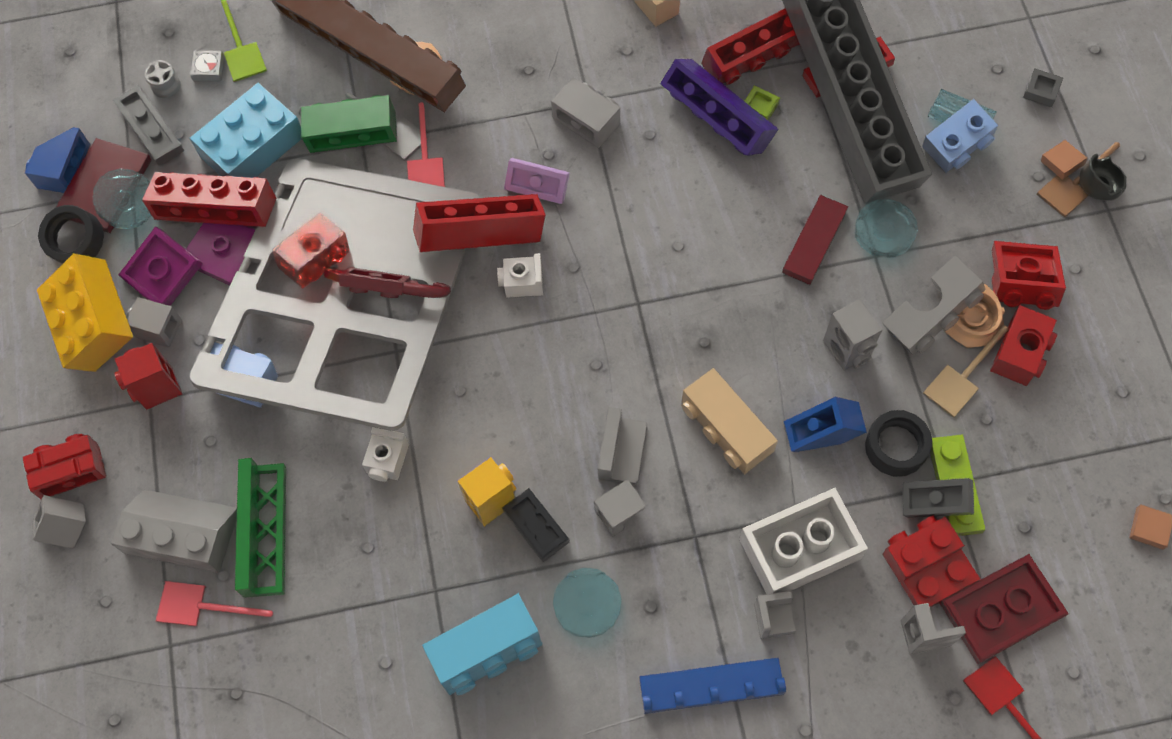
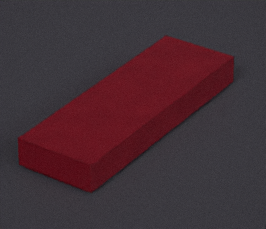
(815, 239)

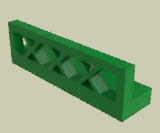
(248, 528)

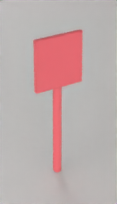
(425, 169)
(183, 602)

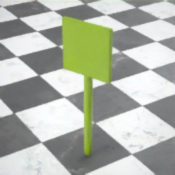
(243, 60)

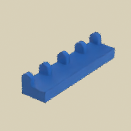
(712, 685)

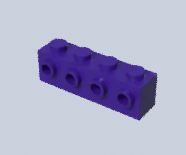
(719, 107)

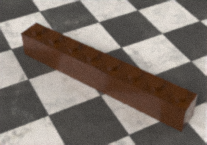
(378, 48)

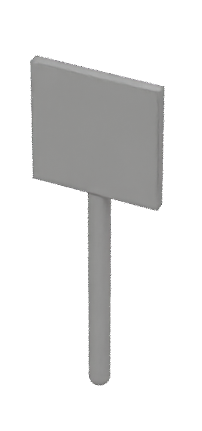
(407, 137)

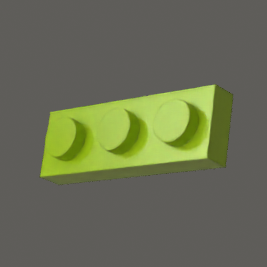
(952, 462)

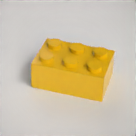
(84, 313)

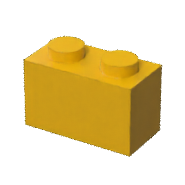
(488, 490)

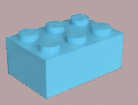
(248, 135)
(483, 645)

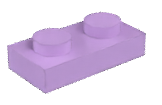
(533, 178)

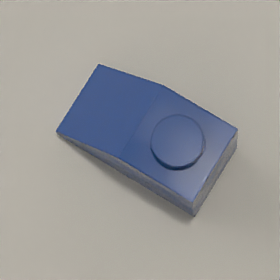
(57, 160)
(825, 425)

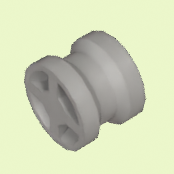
(155, 76)

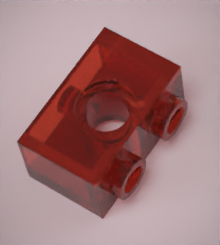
(311, 250)

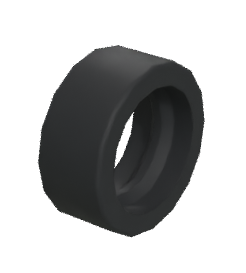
(56, 219)
(904, 420)

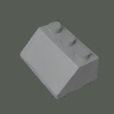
(175, 530)

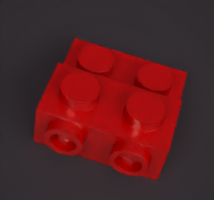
(1027, 274)
(930, 562)

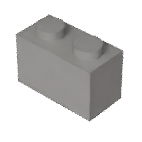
(586, 112)

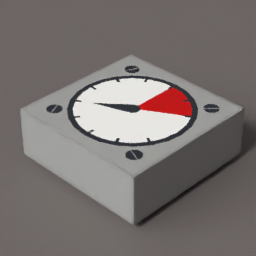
(207, 65)

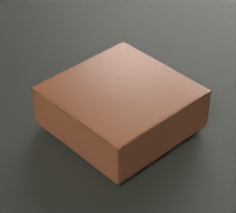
(1063, 159)
(1151, 527)

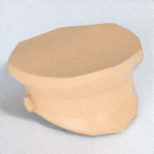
(979, 323)

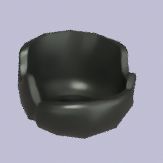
(1102, 179)

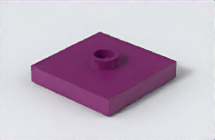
(221, 249)
(160, 268)

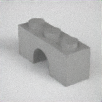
(917, 328)

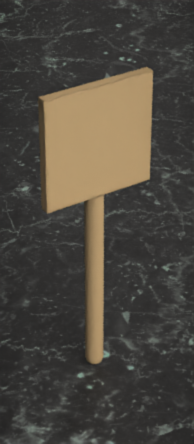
(952, 389)

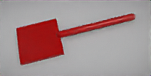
(997, 688)

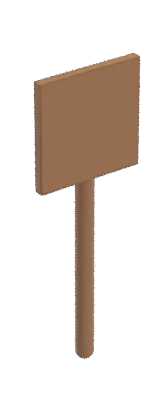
(1066, 193)

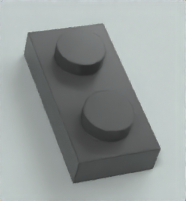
(938, 498)

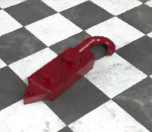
(388, 284)

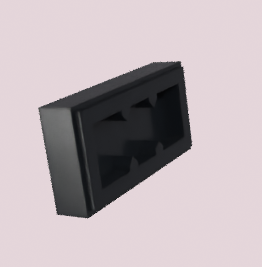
(536, 525)

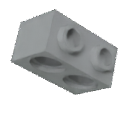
(852, 335)

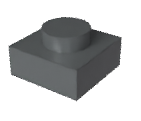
(1043, 87)

